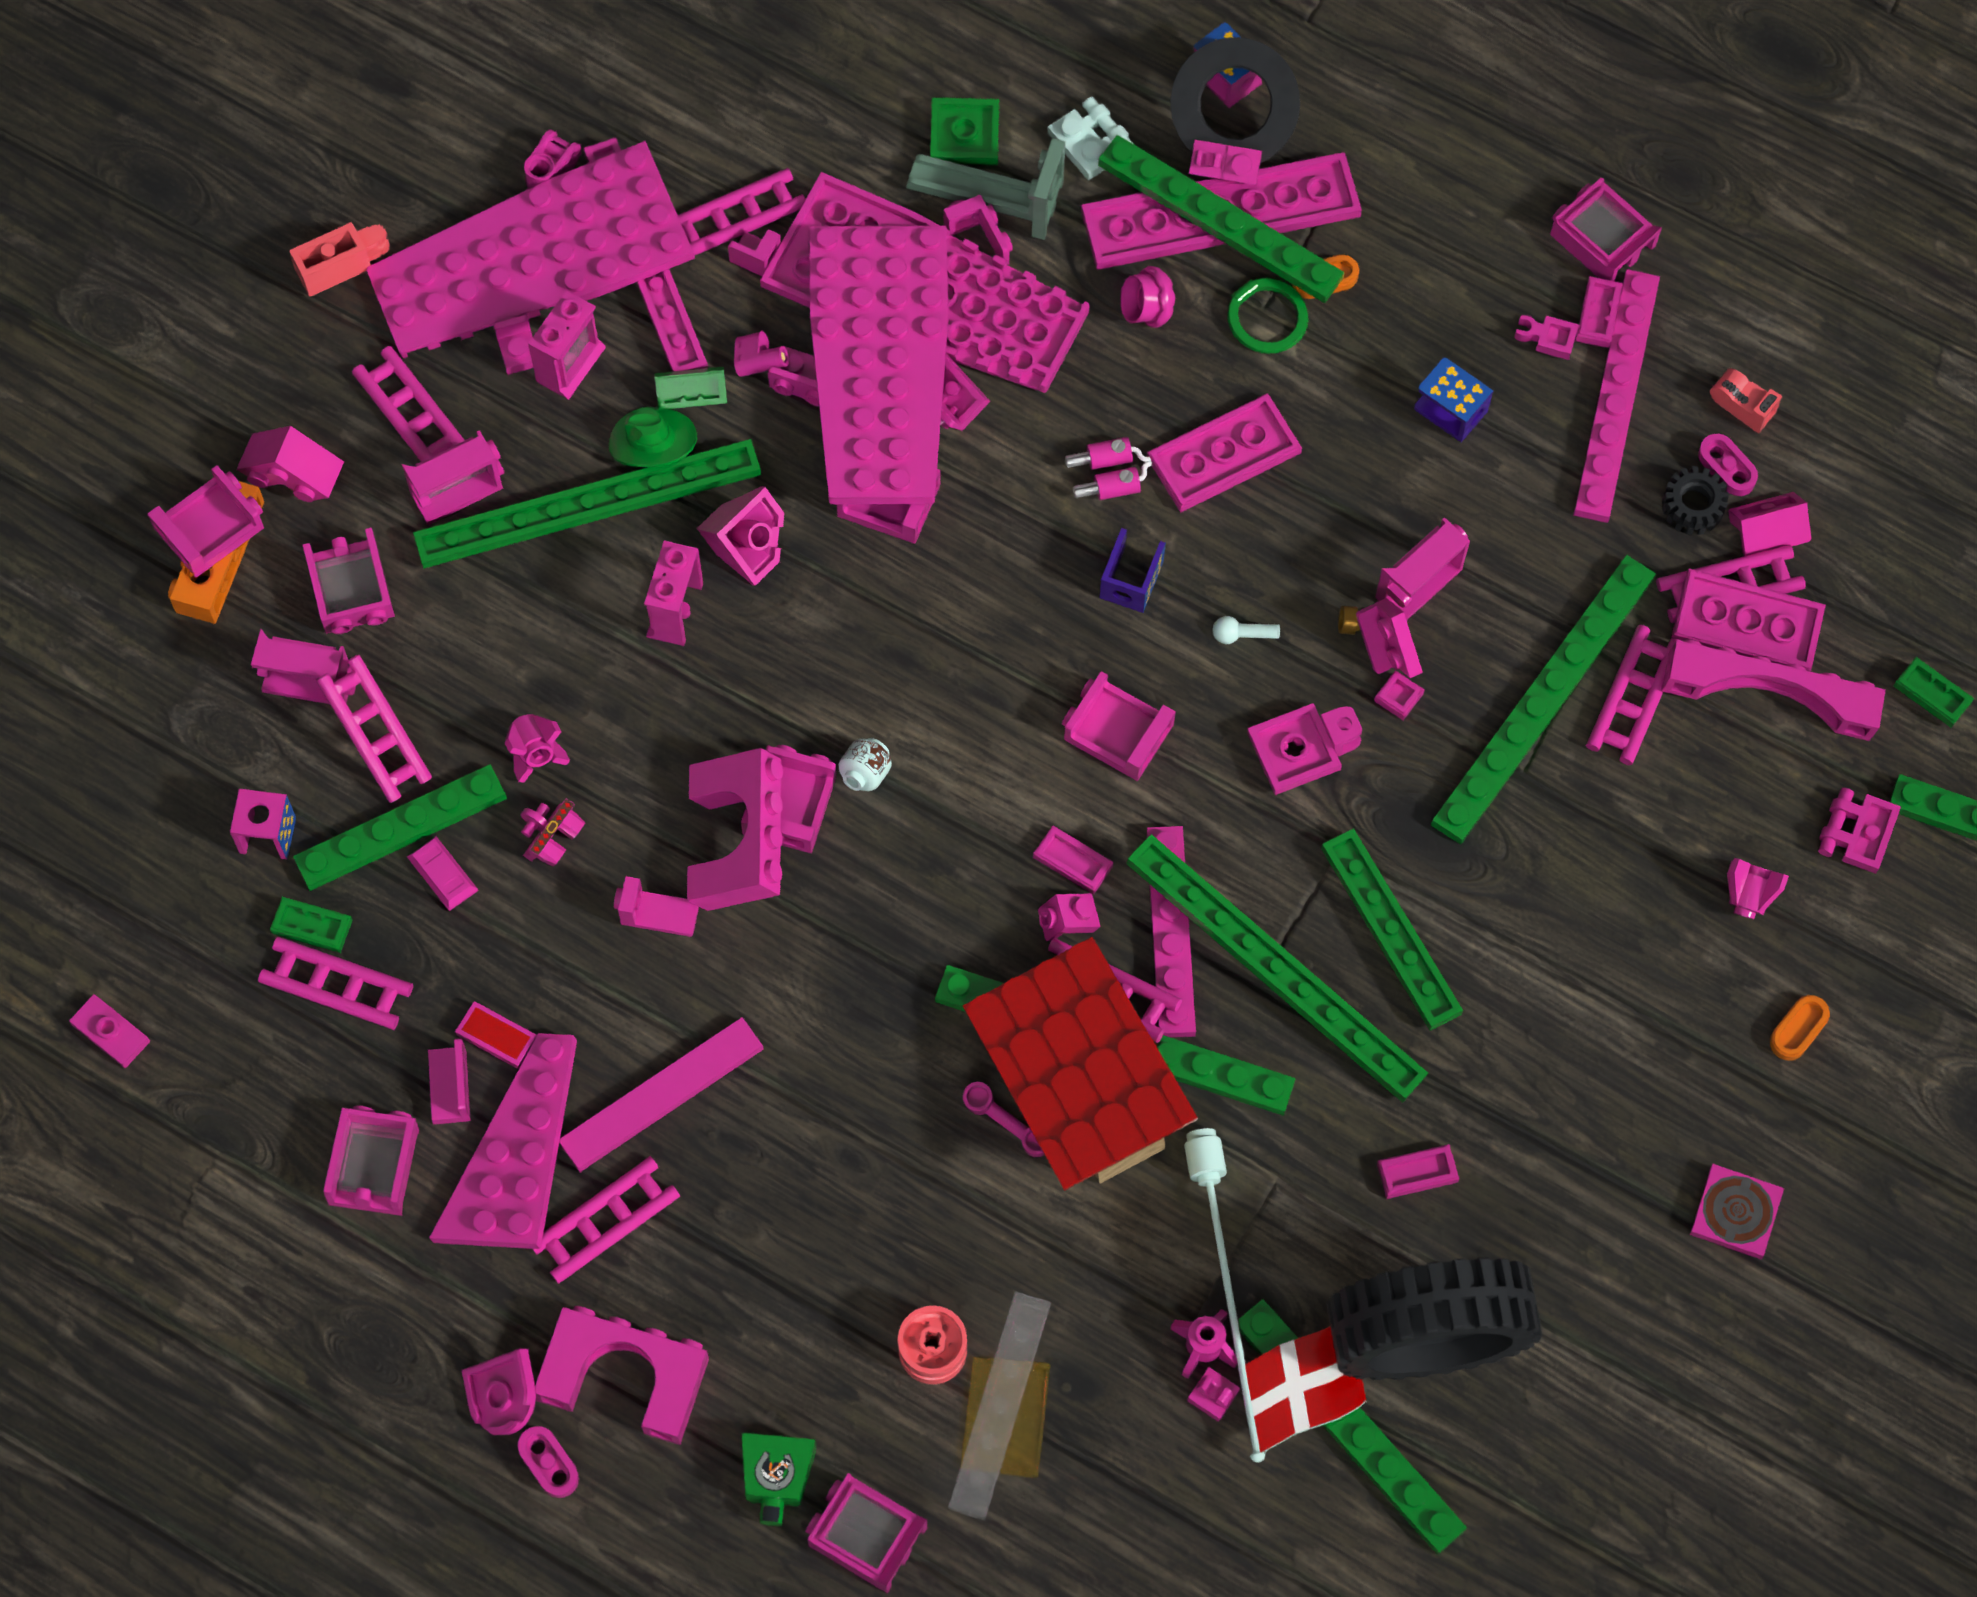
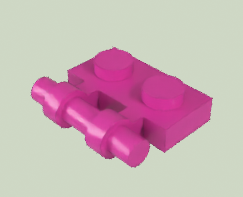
(1870, 833)

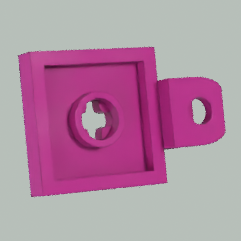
(1322, 740)

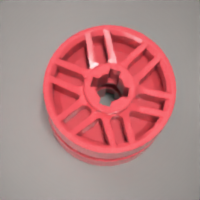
(937, 1326)

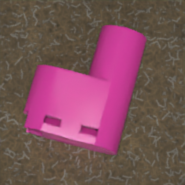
(754, 356)

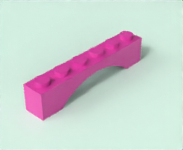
(1844, 705)

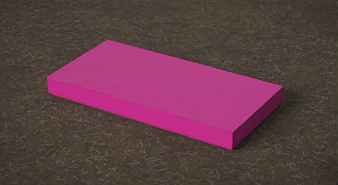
(1224, 452)
(1748, 619)

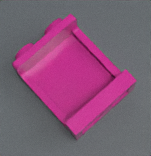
(897, 520)
(209, 522)
(1117, 727)
(804, 794)

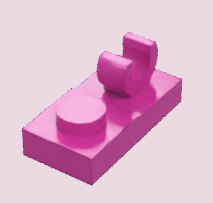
(1225, 162)

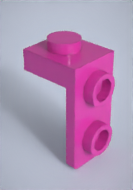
(973, 212)
(654, 910)

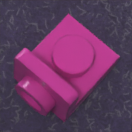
(513, 338)

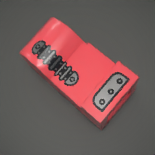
(1745, 399)

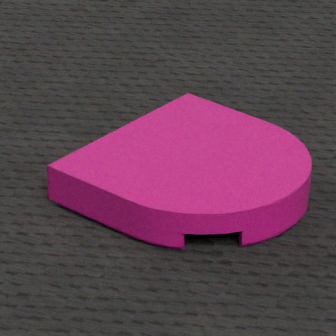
(501, 1392)

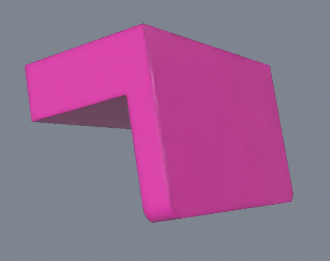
(1772, 523)
(449, 1084)

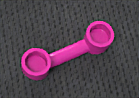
(980, 1101)

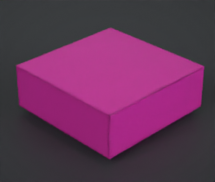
(1399, 695)

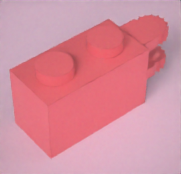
(338, 256)

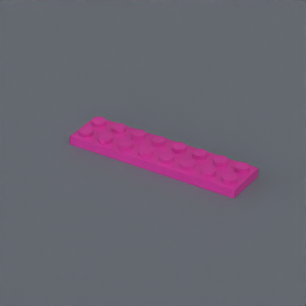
(1283, 198)

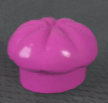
(1148, 297)

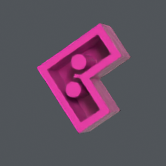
(291, 460)

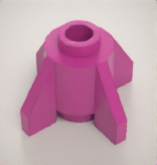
(534, 744)
(1753, 888)
(1201, 1349)

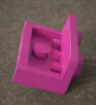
(960, 398)

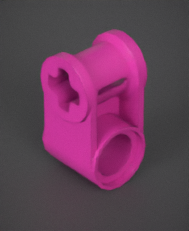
(550, 157)

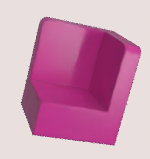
(754, 252)

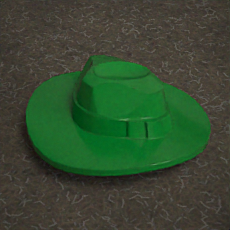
(652, 437)

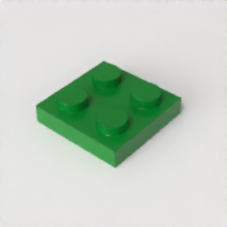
(965, 130)

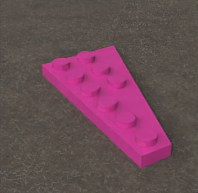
(511, 1174)

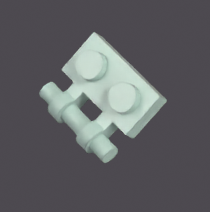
(1081, 142)

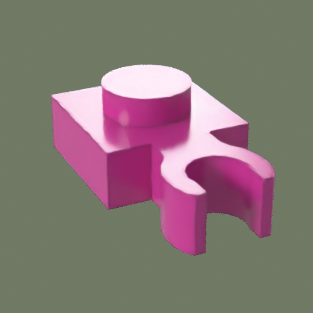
(1553, 336)

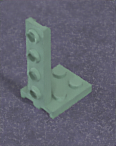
(1007, 195)

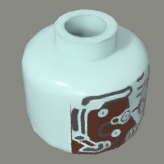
(865, 764)

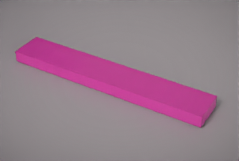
(660, 1094)

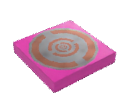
(1737, 1211)

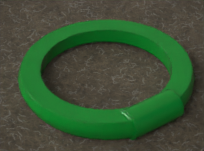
(1274, 285)

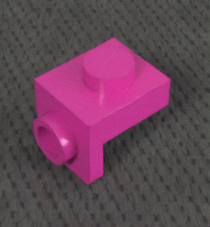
(1068, 915)

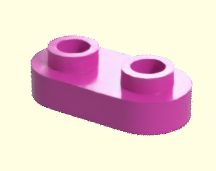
(1730, 465)
(549, 1462)

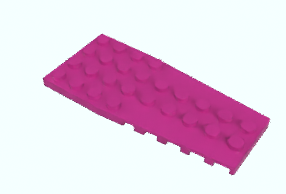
(569, 233)
(996, 314)
(879, 358)

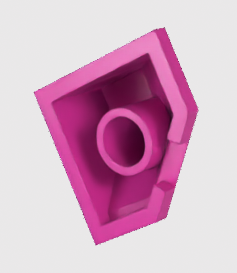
(746, 533)

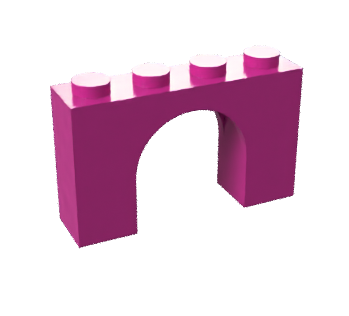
(754, 866)
(584, 1338)

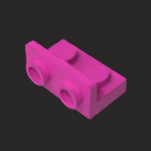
(796, 378)
(1388, 638)

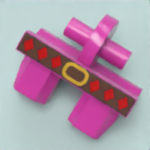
(543, 846)

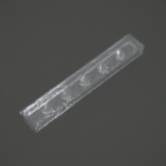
(999, 1406)

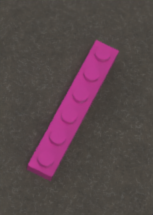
(1172, 947)

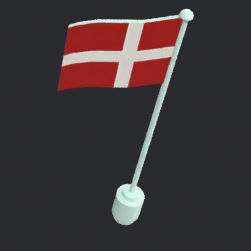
(1295, 1382)

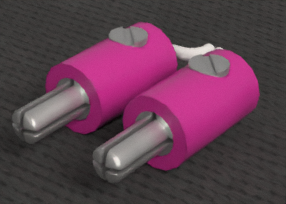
(1111, 483)

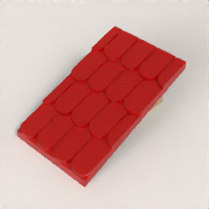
(1080, 1065)

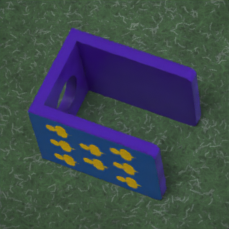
(1453, 399)
(1138, 596)

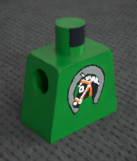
(776, 1472)

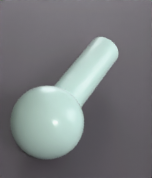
(1228, 630)

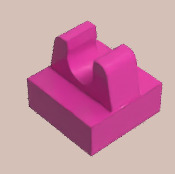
(1213, 1394)

